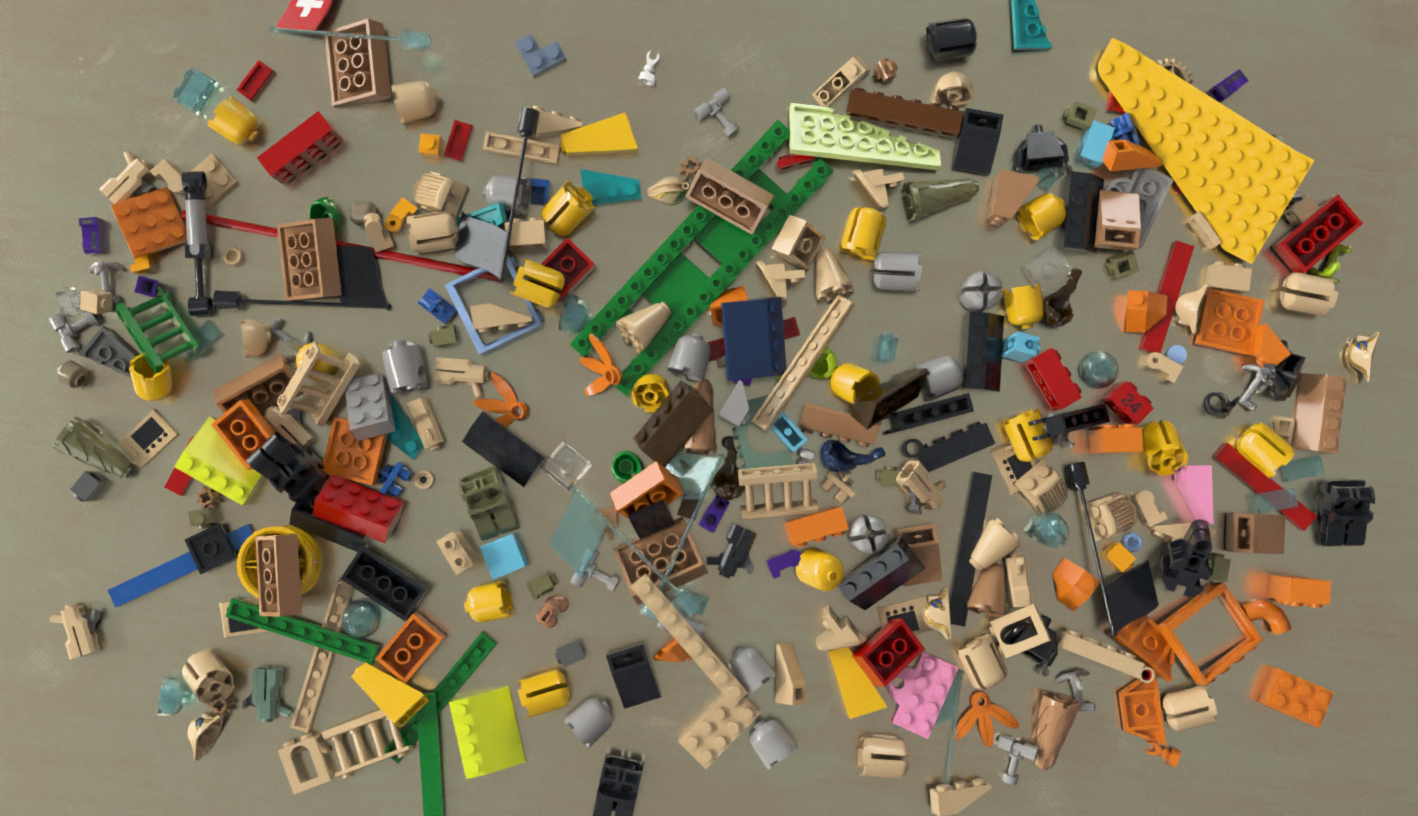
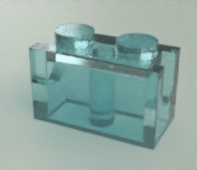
(194, 90)
(885, 348)

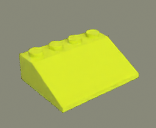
(215, 465)
(487, 732)

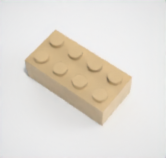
(717, 728)

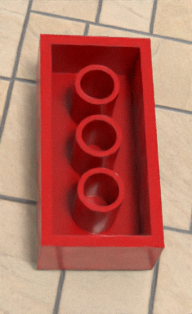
(299, 148)
(1317, 235)
(357, 508)

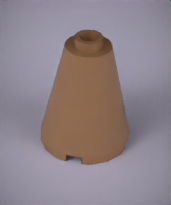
(989, 593)

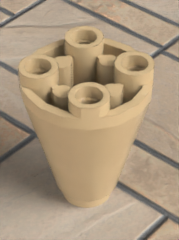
(830, 276)
(643, 325)
(993, 545)

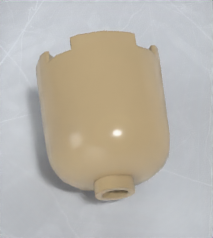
(414, 100)

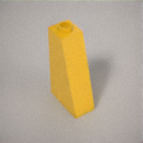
(600, 138)
(855, 687)
(390, 695)

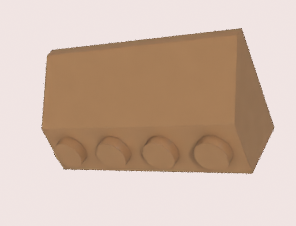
(729, 195)
(259, 385)
(1318, 413)
(836, 423)
(278, 575)

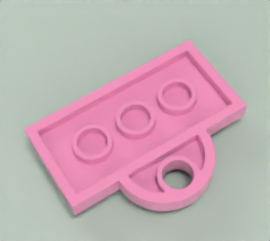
(922, 693)

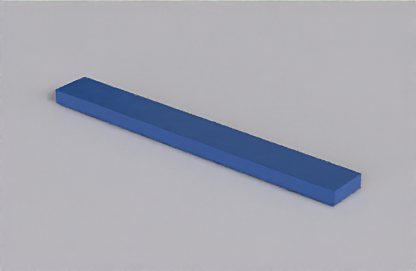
(168, 572)

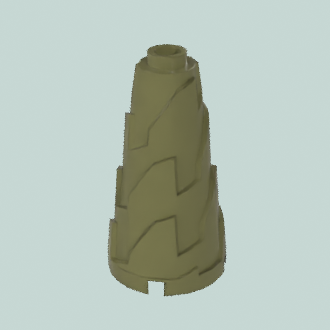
(933, 195)
(90, 448)

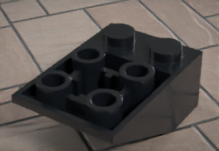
(977, 141)
(633, 675)

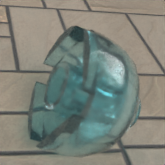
(575, 315)
(1098, 369)
(1050, 529)
(361, 618)
(171, 697)

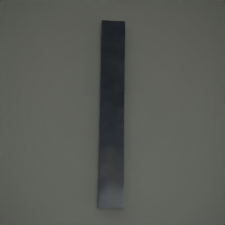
(970, 535)

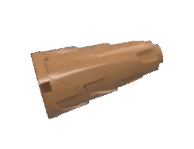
(705, 436)
(1055, 719)

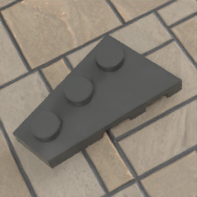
(110, 351)

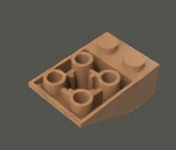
(1118, 221)
(1255, 533)
(925, 545)

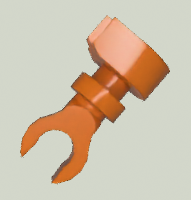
(1173, 755)

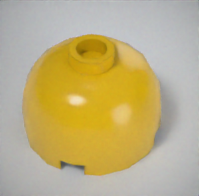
(650, 392)

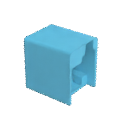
(504, 555)

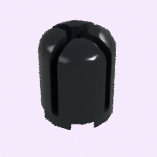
(951, 39)

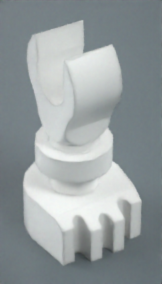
(648, 77)
(804, 455)

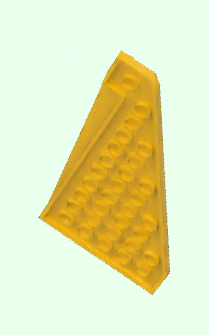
(1215, 156)

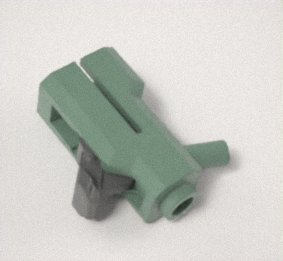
(266, 693)

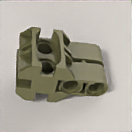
(480, 507)

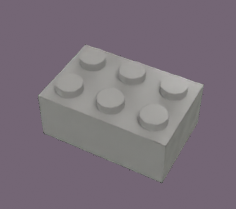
(369, 406)

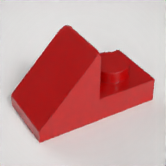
(786, 162)

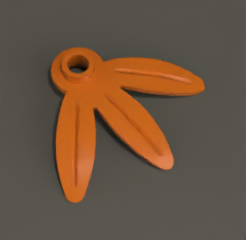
(611, 373)
(509, 407)
(983, 714)

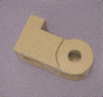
(170, 174)
(373, 227)
(1163, 365)
(1147, 509)

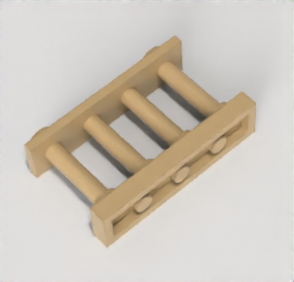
(329, 397)
(776, 474)
(353, 728)

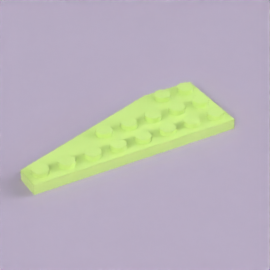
(826, 134)

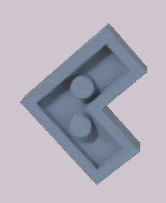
(537, 59)

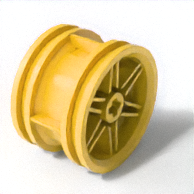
(310, 558)

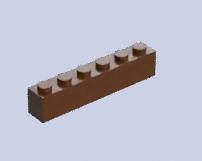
(904, 113)

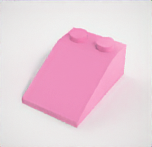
(1197, 490)

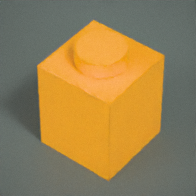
(431, 146)
(1119, 557)

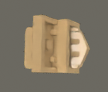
(875, 183)
(438, 193)
(777, 275)
(1043, 488)
(1111, 515)
(839, 632)

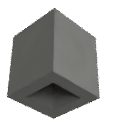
(88, 486)
(570, 653)

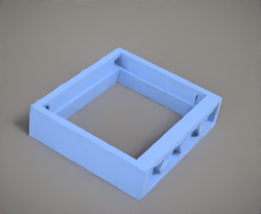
(467, 320)

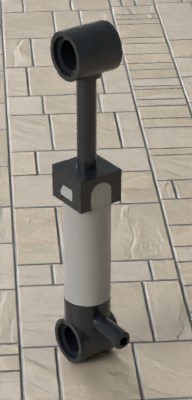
(194, 186)

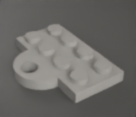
(1152, 190)

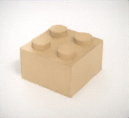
(528, 235)
(798, 242)

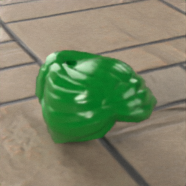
(324, 208)
(624, 465)

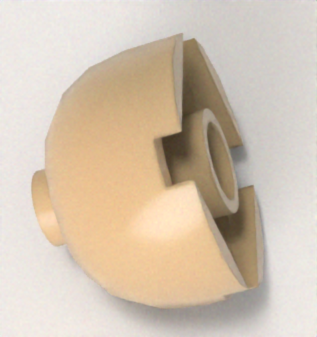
(954, 89)
(254, 338)

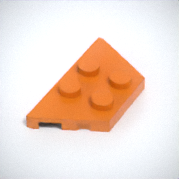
(1148, 645)
(1142, 710)

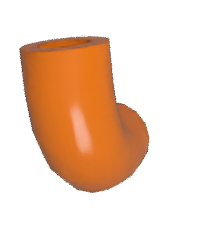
(1268, 611)

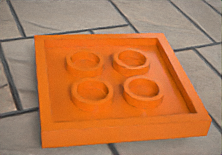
(150, 222)
(1229, 321)
(353, 458)

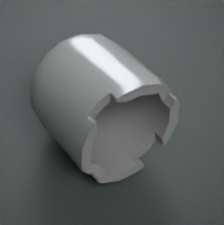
(501, 190)
(690, 357)
(942, 377)
(750, 668)
(590, 721)
(772, 742)

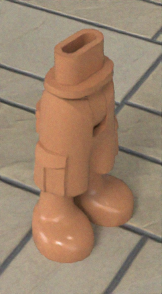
(552, 606)

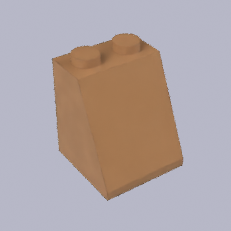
(1007, 195)

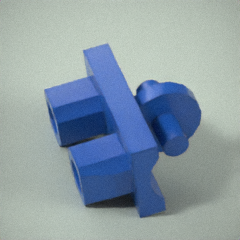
(1125, 129)
(437, 306)
(399, 471)

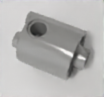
(404, 367)

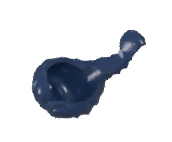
(839, 458)

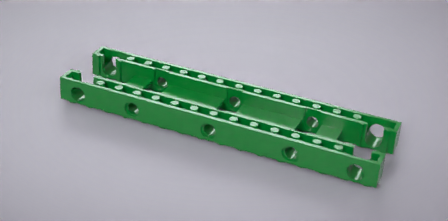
(679, 283)

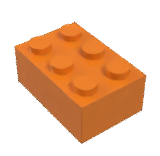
(243, 430)
(1115, 439)
(645, 489)
(816, 526)
(1299, 591)
(410, 647)
(1295, 697)

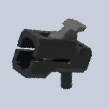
(735, 556)

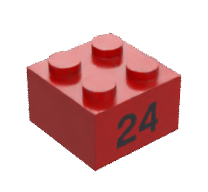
(1127, 403)

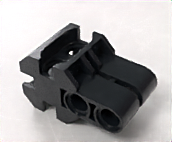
(287, 466)
(1345, 512)
(1188, 560)
(618, 786)

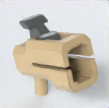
(130, 181)
(289, 425)
(919, 487)
(79, 630)

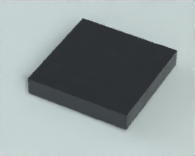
(651, 519)
(210, 548)

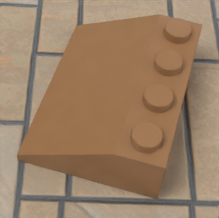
(358, 65)
(309, 259)
(659, 551)

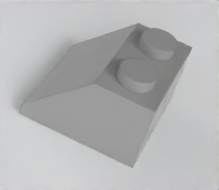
(736, 406)

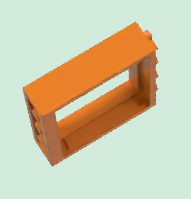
(1253, 638)

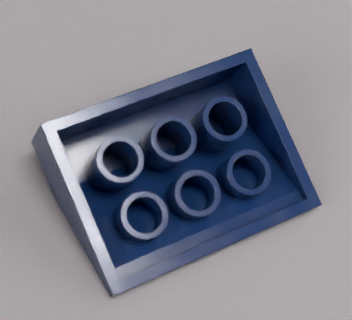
(754, 338)

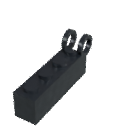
(931, 412)
(1073, 421)
(953, 448)

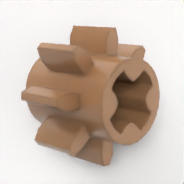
(886, 70)
(688, 171)
(204, 500)
(222, 709)

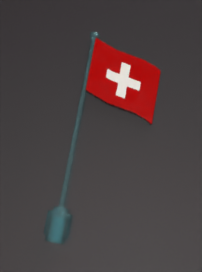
(308, 15)

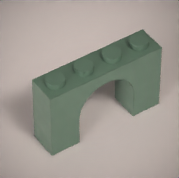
(751, 458)

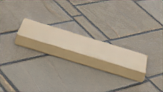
(512, 146)

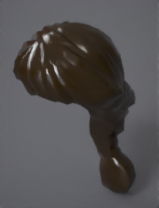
(1057, 305)
(726, 480)

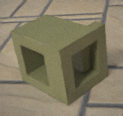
(1086, 115)
(1129, 267)
(443, 336)
(888, 476)
(203, 518)
(1219, 567)
(541, 585)

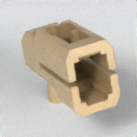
(473, 373)
(425, 423)
(1017, 580)

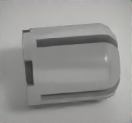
(897, 280)
(975, 300)
(878, 536)

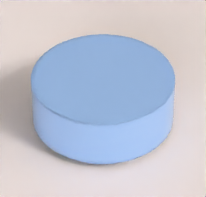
(1177, 353)
(1132, 542)

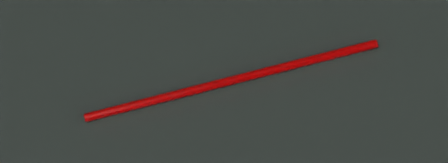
(383, 254)

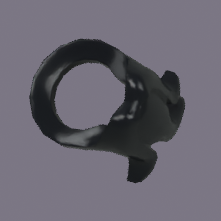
(1227, 407)

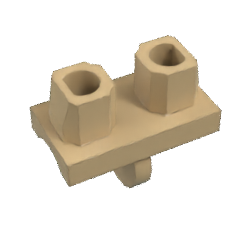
(845, 492)

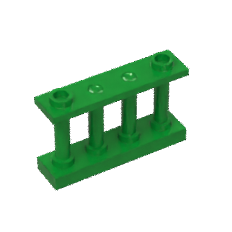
(147, 345)

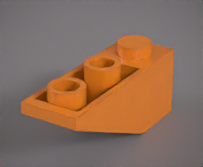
(1128, 155)

